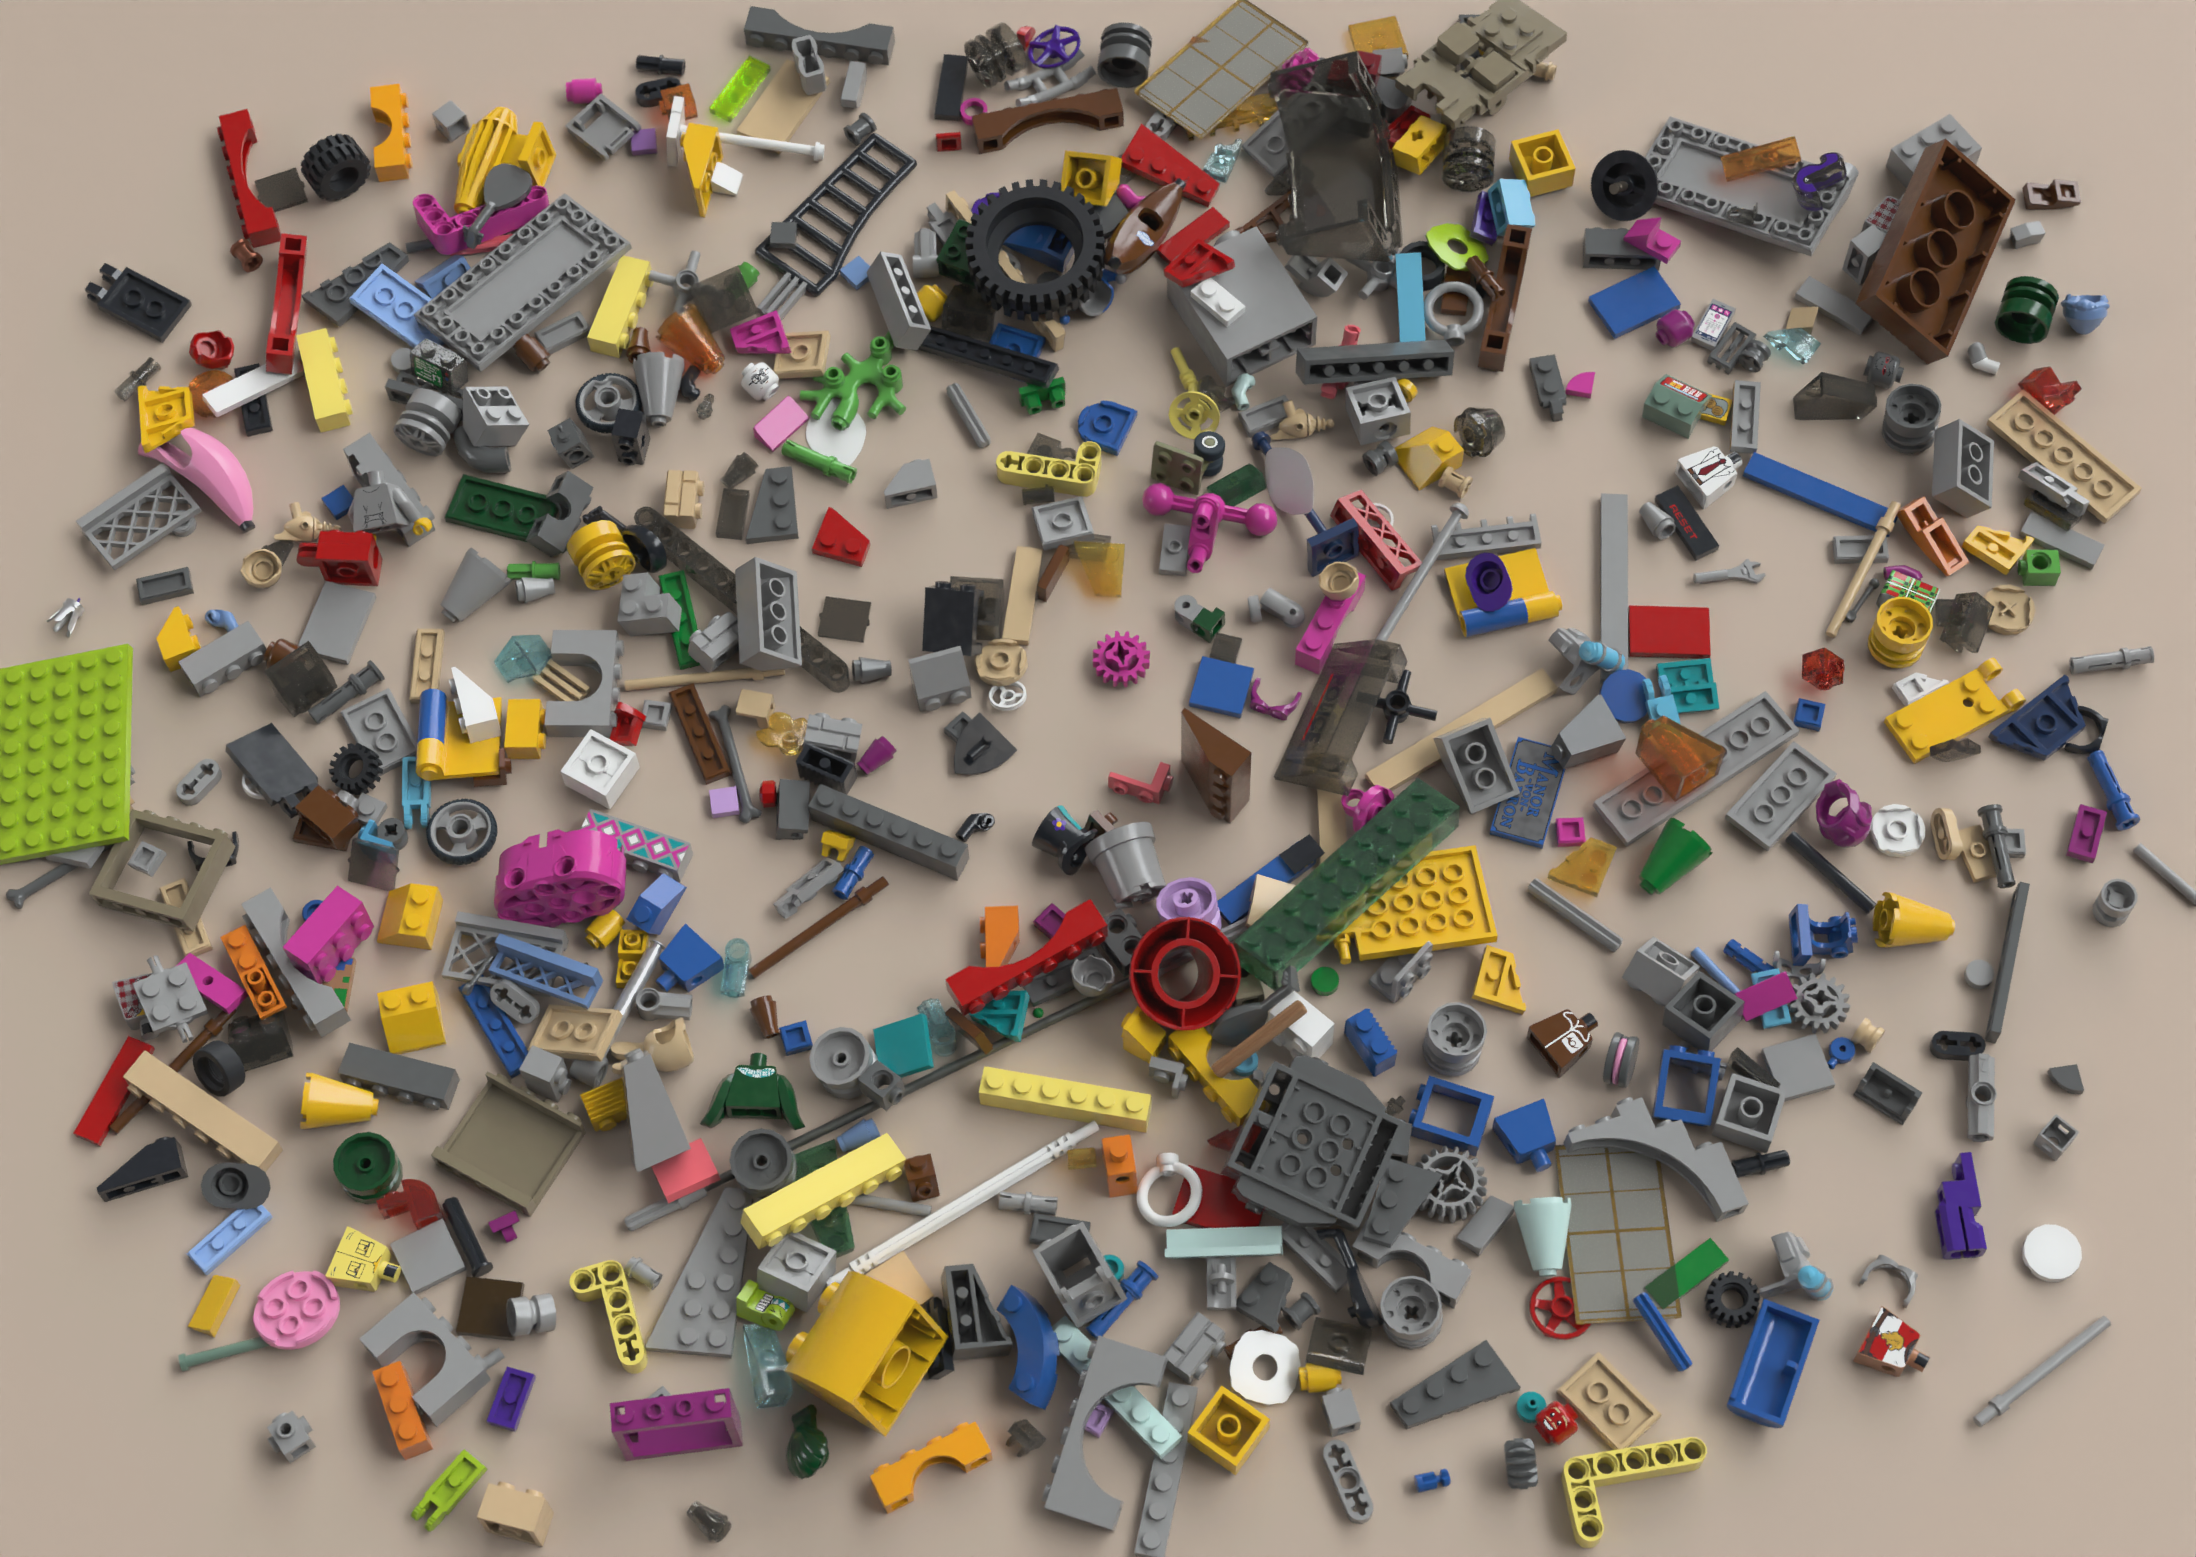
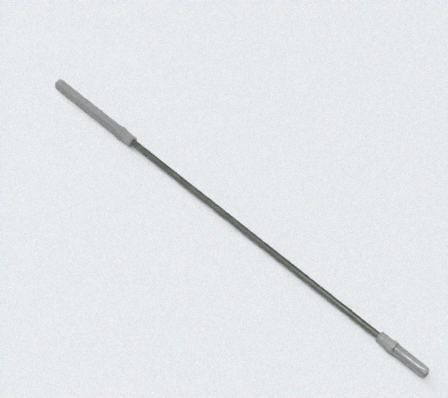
(1167, 964)

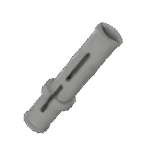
(2122, 658)

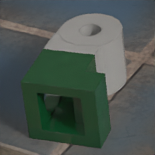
(1197, 618)

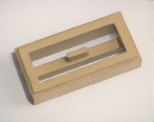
(546, 672)

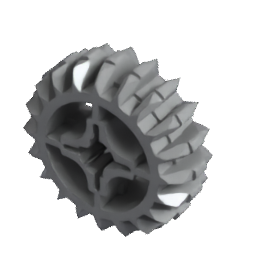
(1458, 1189)

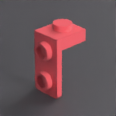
(1144, 792)

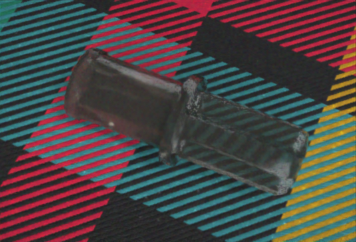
(137, 378)

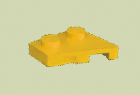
(1996, 547)
(1498, 981)

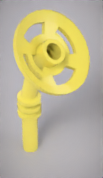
(1195, 410)

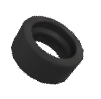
(1434, 279)
(219, 1068)

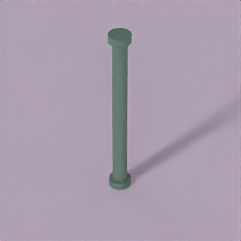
(221, 1352)

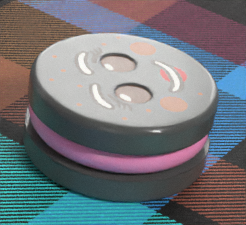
(1621, 1060)

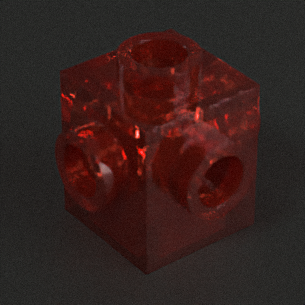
(1822, 668)

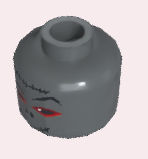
(1883, 370)

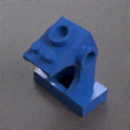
(1802, 931)

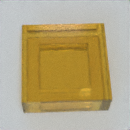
(1081, 1158)

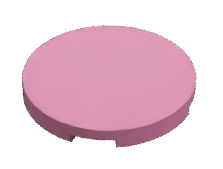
(296, 1309)

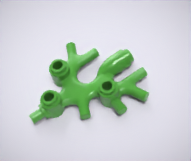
(887, 381)

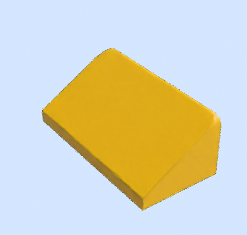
(214, 1305)

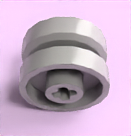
(840, 1060)

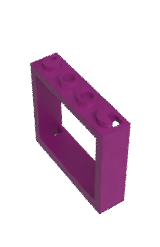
(676, 1424)

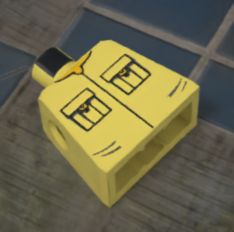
(361, 1263)

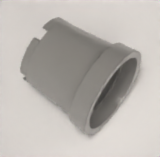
(1128, 863)

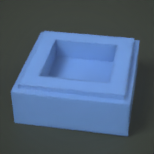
(855, 272)

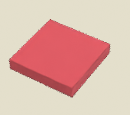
(686, 1172)

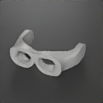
(1817, 968)
(1908, 1274)

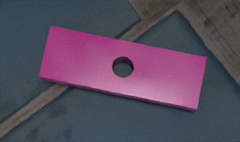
(214, 985)

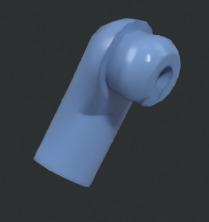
(221, 619)

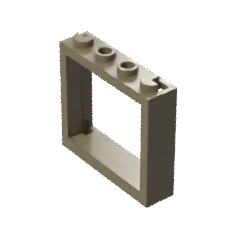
(200, 891)

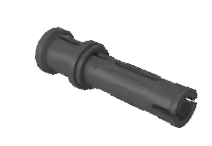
(355, 685)
(1995, 834)

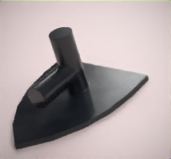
(981, 748)

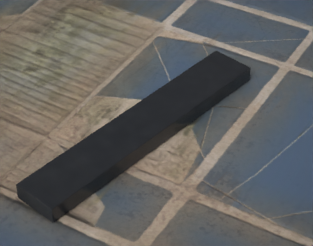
(990, 357)

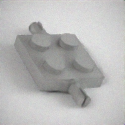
(170, 998)

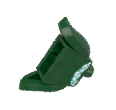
(754, 1093)

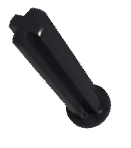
(467, 1237)

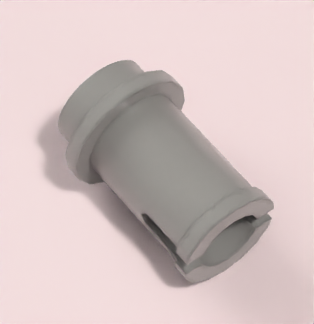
(642, 1272)

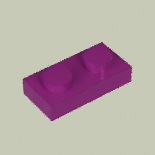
(2086, 833)

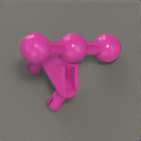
(1207, 514)

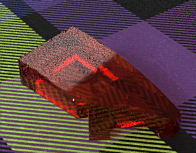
(1226, 1139)

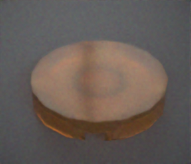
(204, 383)

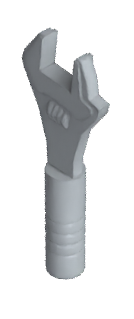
(1742, 572)

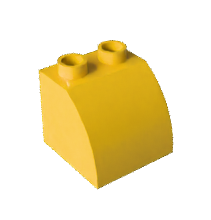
(865, 1350)

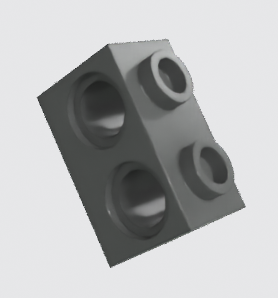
(1117, 944)

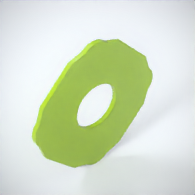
(1438, 238)

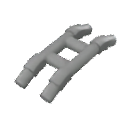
(1042, 93)

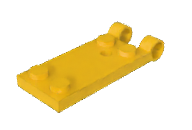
(1945, 717)

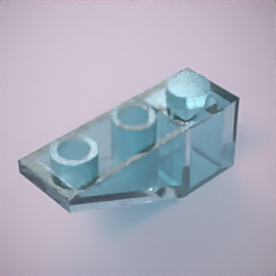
(767, 1367)

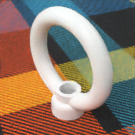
(1168, 1165)

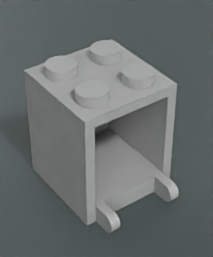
(1090, 1289)

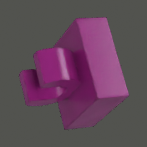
(505, 1224)

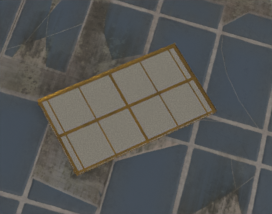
(1220, 67)
(1617, 1234)

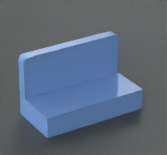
(443, 275)

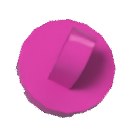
(1370, 804)

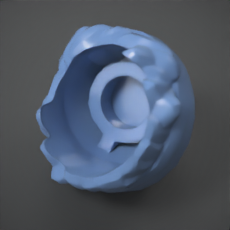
(2085, 312)

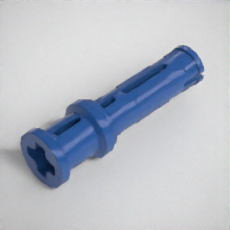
(2116, 800)
(1133, 1289)

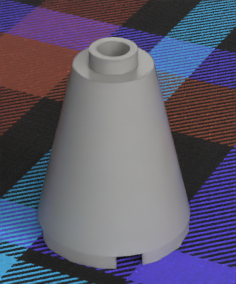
(658, 385)
(472, 586)

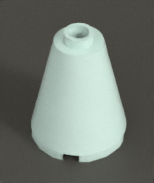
(1544, 1231)

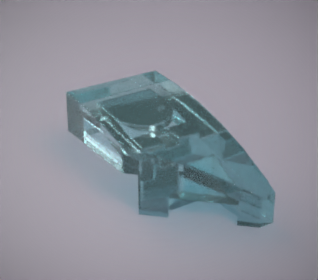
(1223, 160)
(1795, 341)

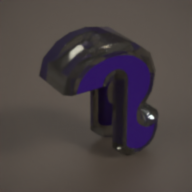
(1816, 177)

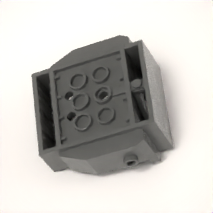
(1296, 1178)

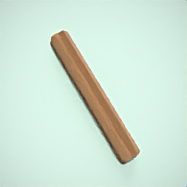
(1259, 1039)

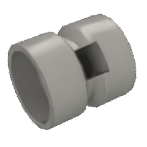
(2114, 903)
(531, 1314)

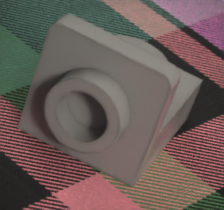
(1165, 1071)

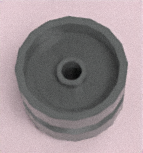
(752, 1151)

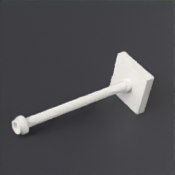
(677, 126)

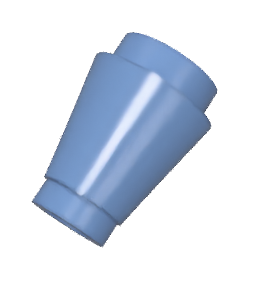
(858, 1135)

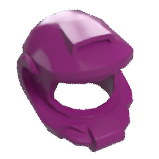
(1851, 824)

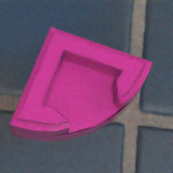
(1581, 385)

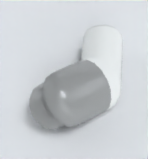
(1979, 359)

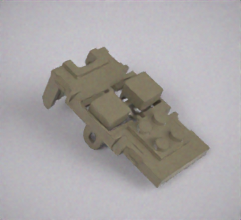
(1512, 43)

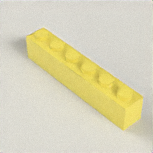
(1065, 1099)
(823, 1191)

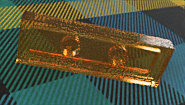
(1761, 158)

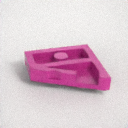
(761, 336)

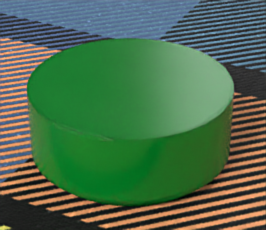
(1325, 981)

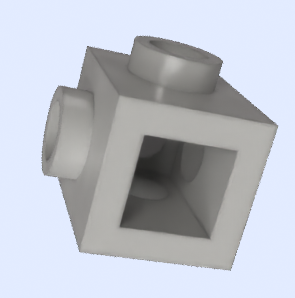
(290, 1435)

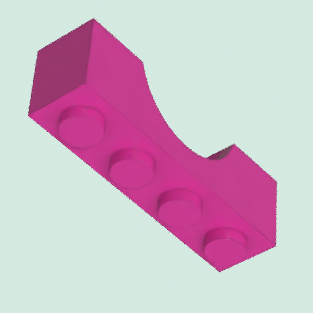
(1323, 629)

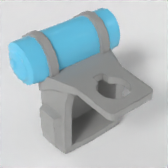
(1585, 656)
(1797, 1270)

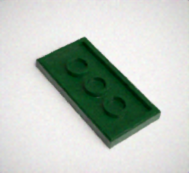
(497, 508)

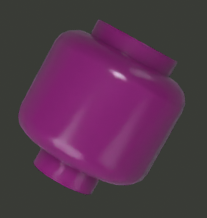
(1675, 328)

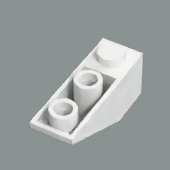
(477, 708)

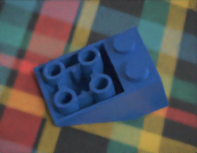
(1043, 245)

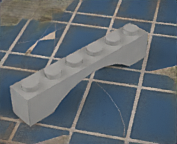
(319, 1001)

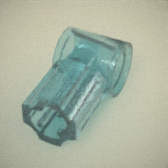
(735, 970)
(938, 1027)

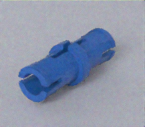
(853, 872)

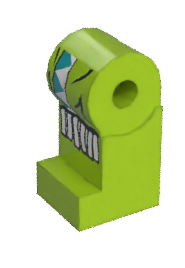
(763, 1307)

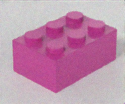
(329, 936)

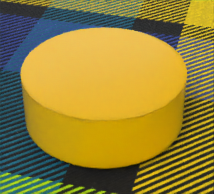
(1408, 389)

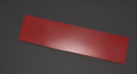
(111, 1094)

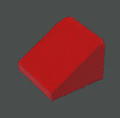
(948, 141)

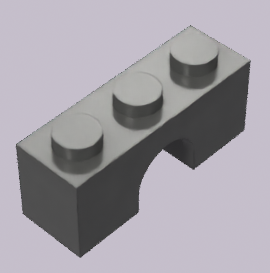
(571, 498)

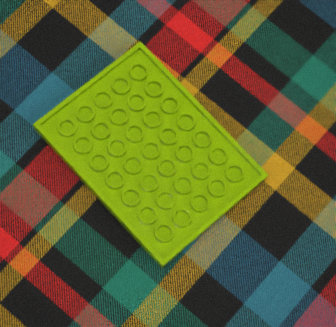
(65, 753)

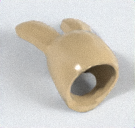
(667, 1046)

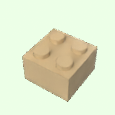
(515, 1513)

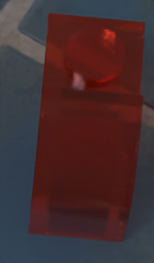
(2048, 390)
(417, 1199)

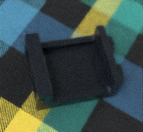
(951, 618)

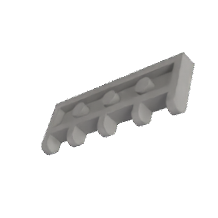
(1490, 539)

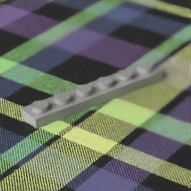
(1166, 1475)

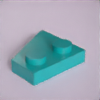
(1005, 1015)

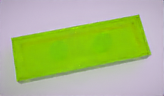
(739, 89)

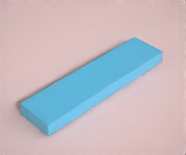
(1410, 297)

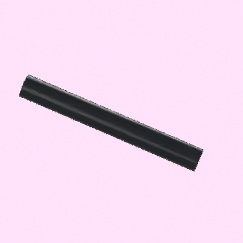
(1830, 872)

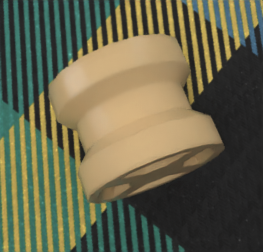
(1867, 1035)

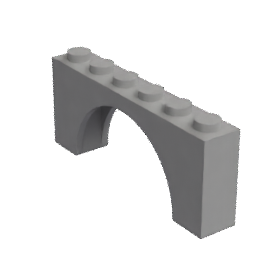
(1110, 1369)

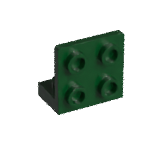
(953, 257)

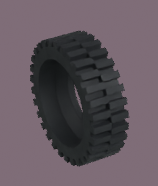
(1026, 208)

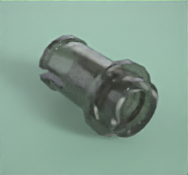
(1038, 495)

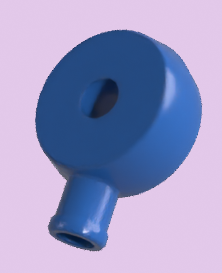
(1838, 1056)

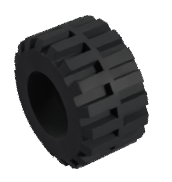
(335, 167)

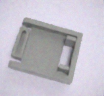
(606, 132)

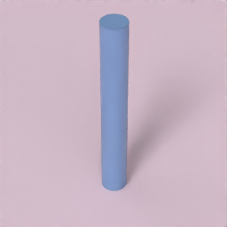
(1713, 970)

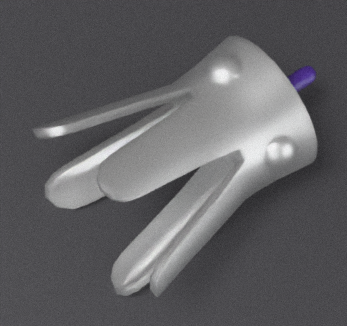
(70, 609)

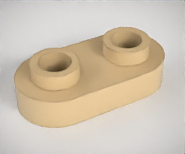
(1946, 834)

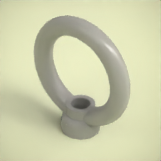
(1453, 333)

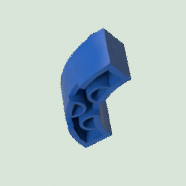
(1036, 1346)

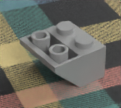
(492, 417)

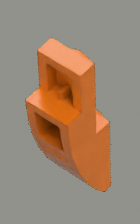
(253, 972)

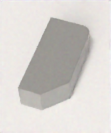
(854, 85)

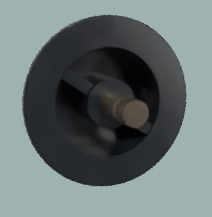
(1624, 185)

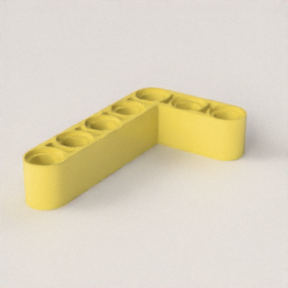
(1620, 1473)

